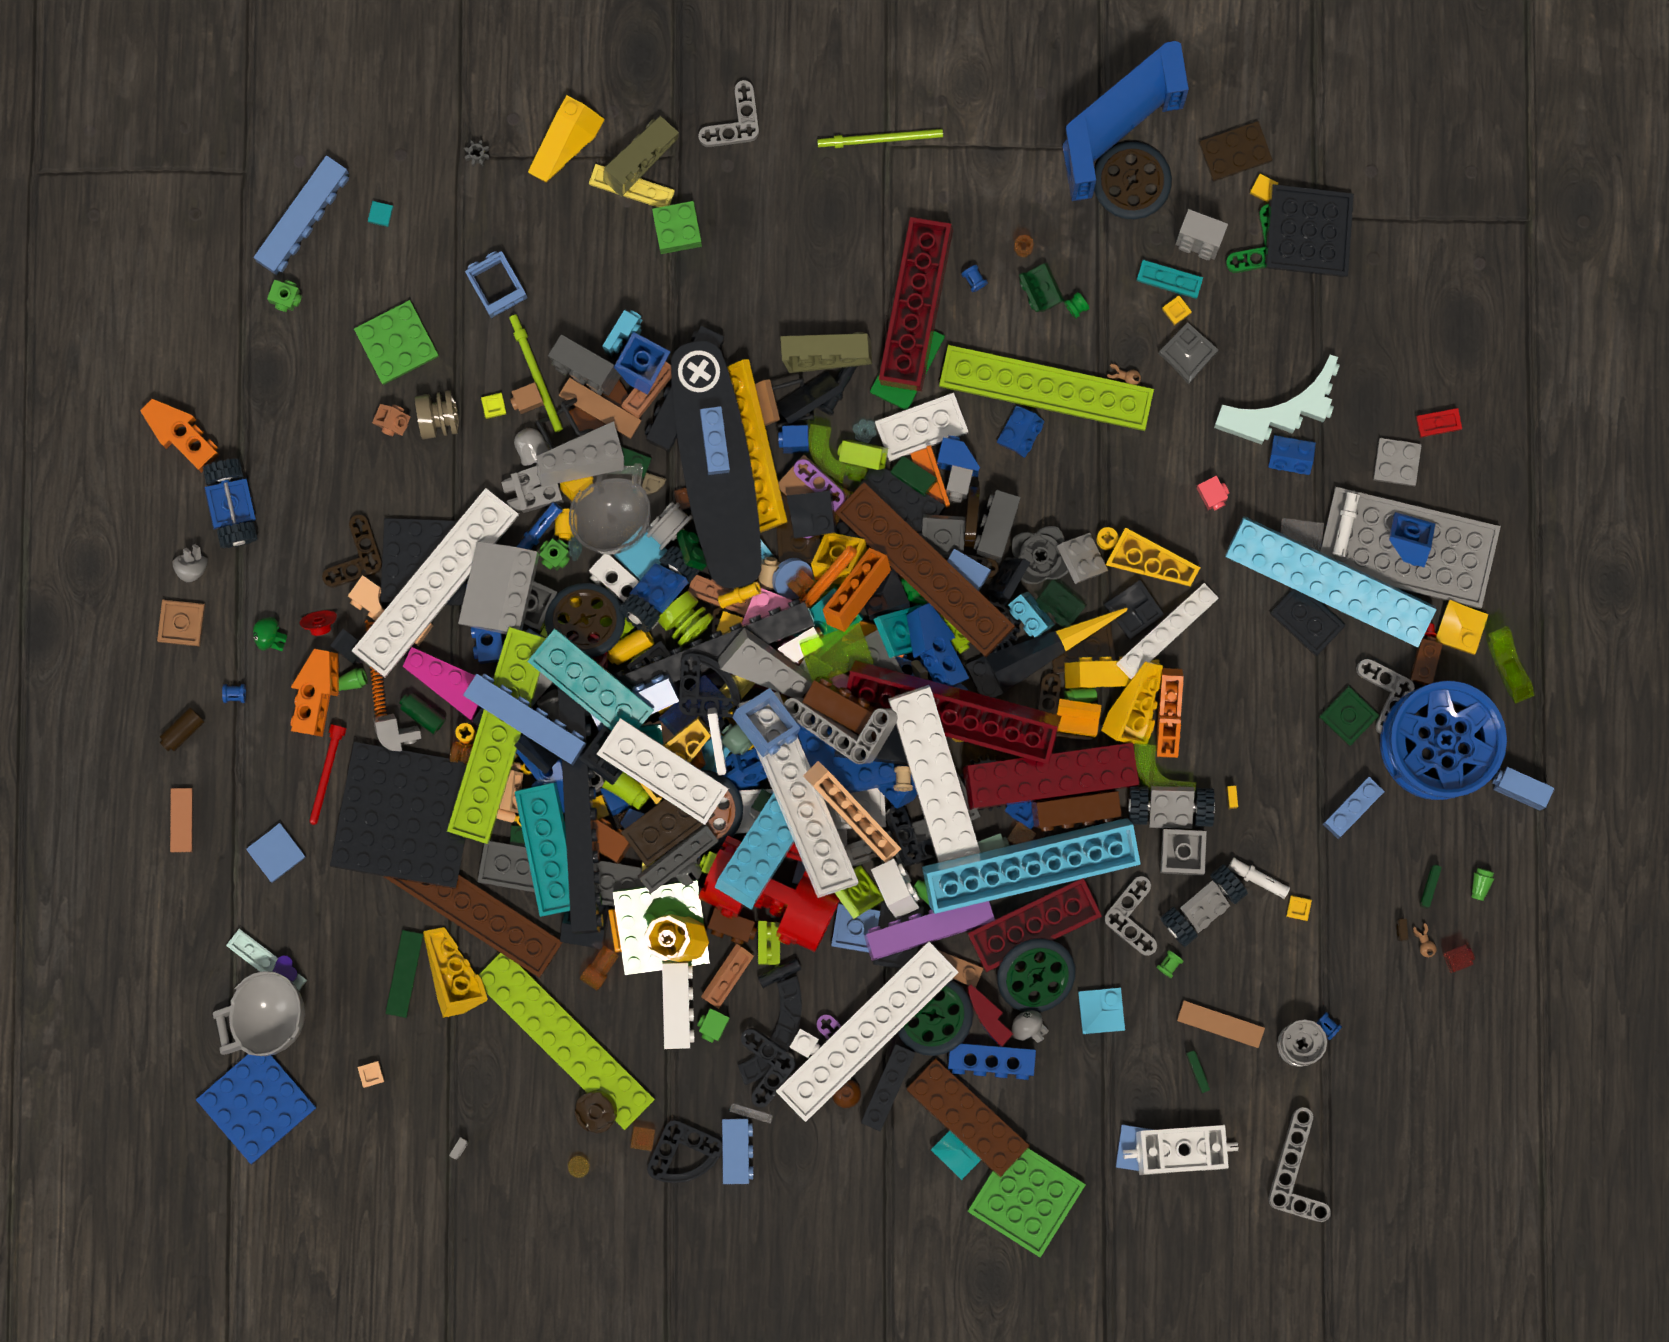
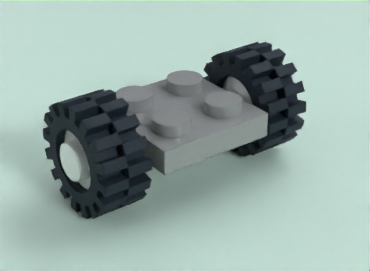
(1171, 806)
(1204, 906)

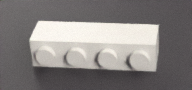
(676, 1004)

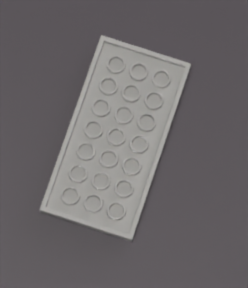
(1456, 563)

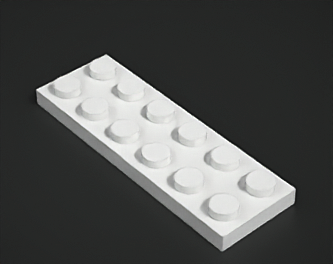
(662, 771)

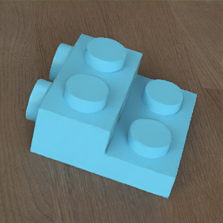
(623, 329)
(1033, 618)

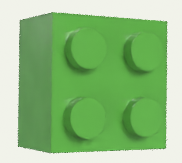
(677, 227)

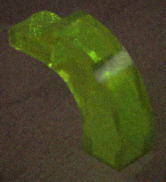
(820, 453)
(1509, 666)
(1148, 771)

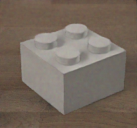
(1183, 852)

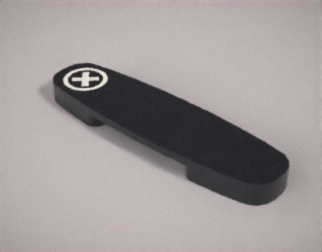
(725, 502)

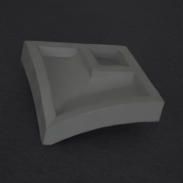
(1188, 352)

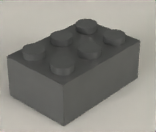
(584, 366)
(996, 525)

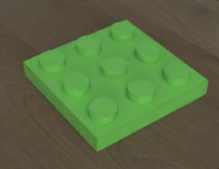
(396, 342)

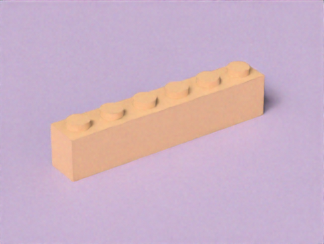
(851, 812)

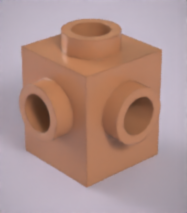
(391, 419)

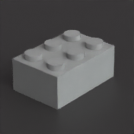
(1201, 235)

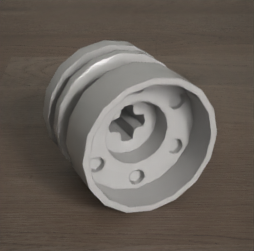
(1313, 1039)

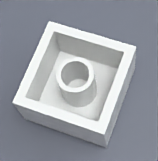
(896, 888)

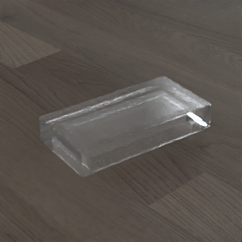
(751, 1113)

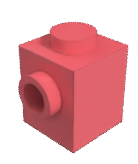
(1213, 493)

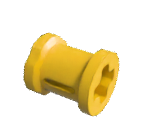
(462, 727)

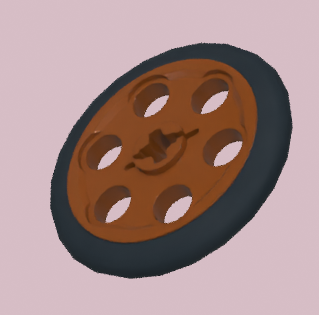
(731, 815)

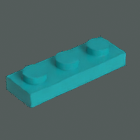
(1169, 279)

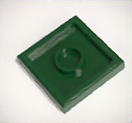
(1349, 716)

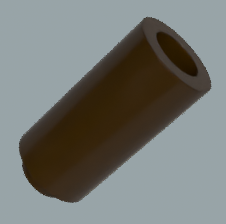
(181, 730)

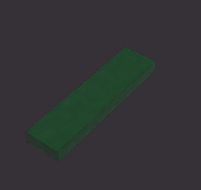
(404, 974)

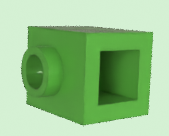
(713, 1025)

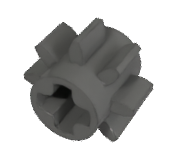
(481, 158)

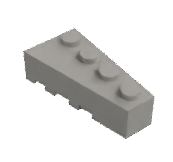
(582, 457)
(763, 665)

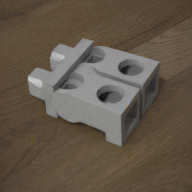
(529, 493)

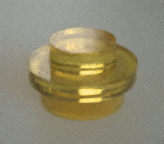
(578, 1167)

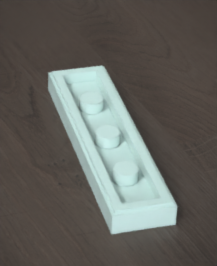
(257, 955)

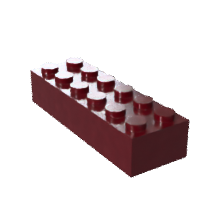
(1044, 918)

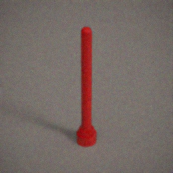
(336, 734)

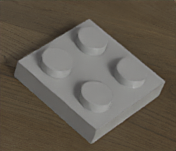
(1397, 462)
(1082, 558)

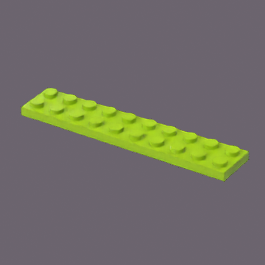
(1046, 388)
(494, 743)
(563, 1038)

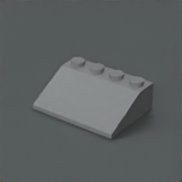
(498, 587)

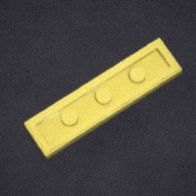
(641, 191)

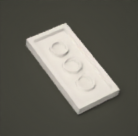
(921, 426)

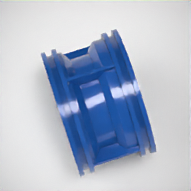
(1477, 715)

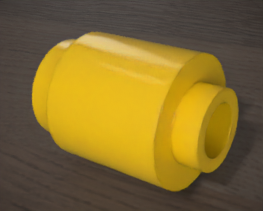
(562, 526)

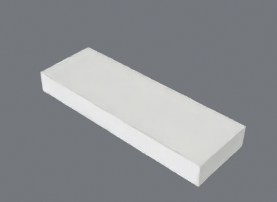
(716, 741)

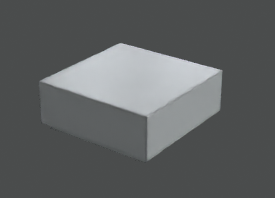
(459, 1148)

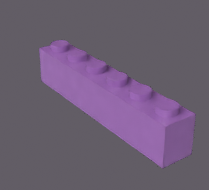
(926, 929)

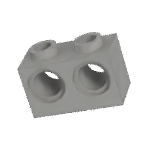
(959, 483)

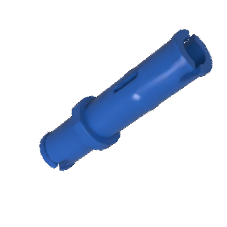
(532, 537)

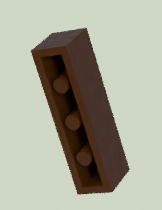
(840, 705)
(1076, 809)

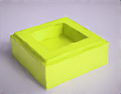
(493, 405)

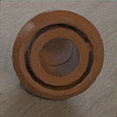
(847, 1095)

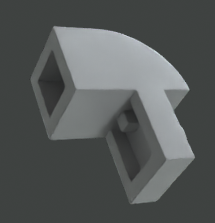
(391, 736)

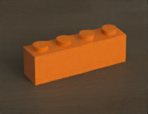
(856, 589)

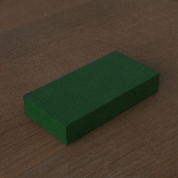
(914, 476)
(1430, 886)
(1197, 1071)

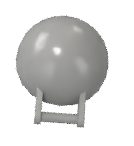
(263, 1015)

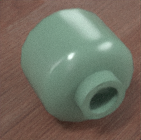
(735, 740)

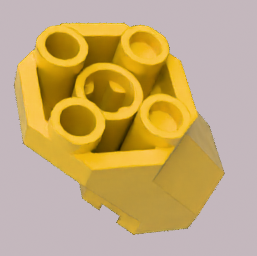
(676, 938)

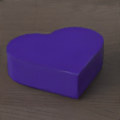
(285, 967)

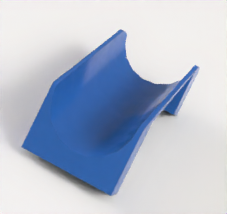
(1152, 84)

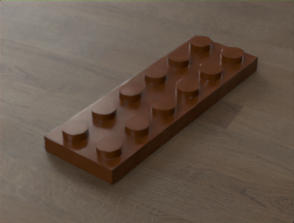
(967, 1118)

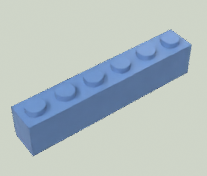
(301, 215)
(524, 719)

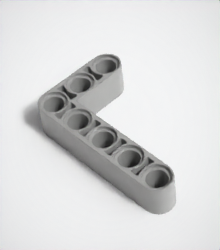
(840, 732)
(1292, 1170)

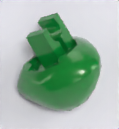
(266, 634)

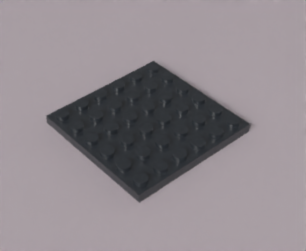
(399, 816)

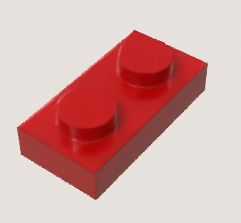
(1439, 423)

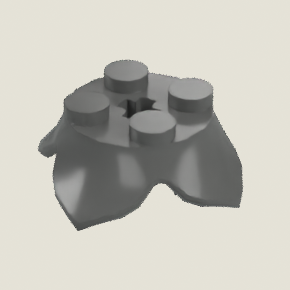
(1046, 540)

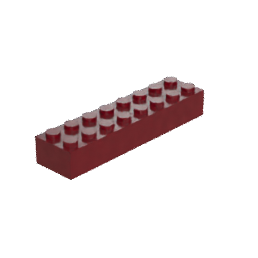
(916, 304)
(1064, 776)

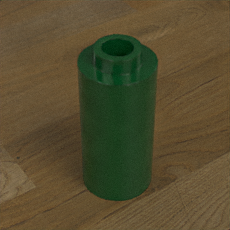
(422, 713)

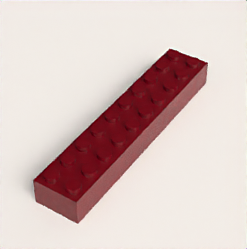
(965, 713)

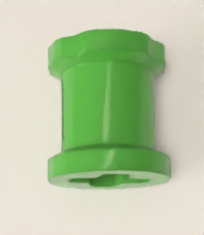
(1169, 964)

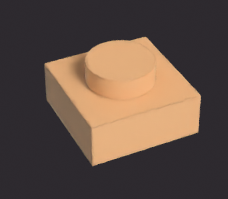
(371, 1074)

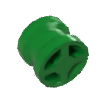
(1076, 305)

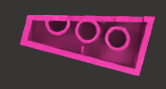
(443, 679)

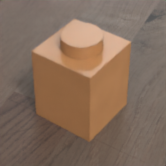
(526, 398)

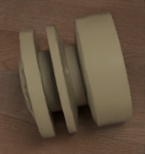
(436, 414)

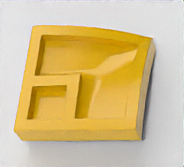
(1461, 627)

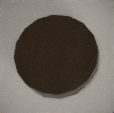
(596, 1111)

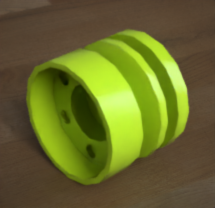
(685, 619)

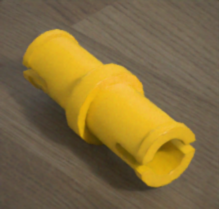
(739, 595)

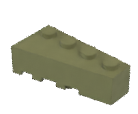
(639, 155)
(825, 351)

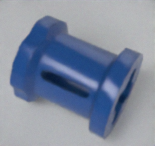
(974, 278)
(234, 693)
(1335, 1028)

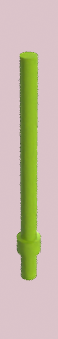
(838, 141)
(521, 337)

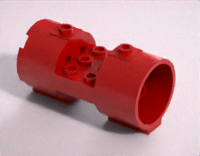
(803, 913)

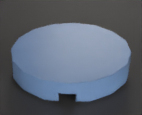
(786, 572)

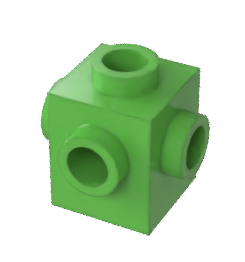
(277, 294)
(558, 561)

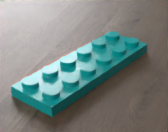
(588, 682)
(545, 846)

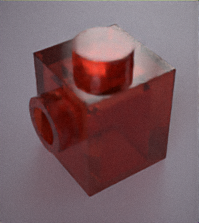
(1459, 958)

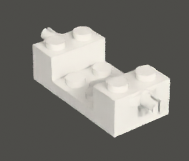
(1159, 1152)

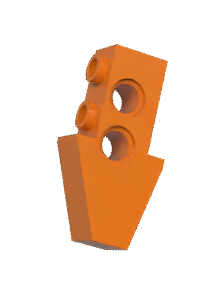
(164, 423)
(322, 674)
(1169, 713)

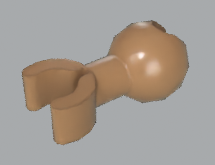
(1129, 376)
(1426, 945)

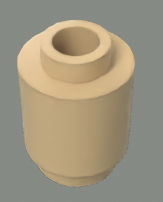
(768, 567)

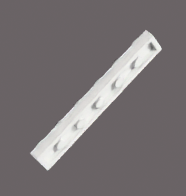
(1167, 630)

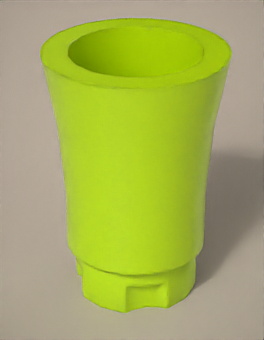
(628, 790)

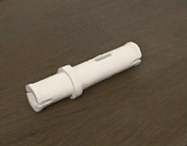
(1348, 515)
(1258, 878)

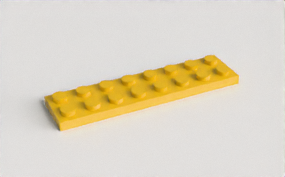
(768, 495)

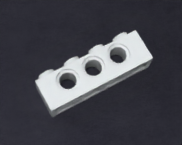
(608, 565)

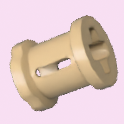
(903, 779)

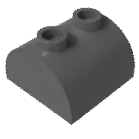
(538, 604)

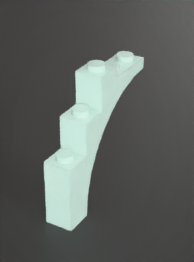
(1254, 423)

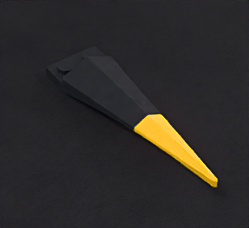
(1010, 666)

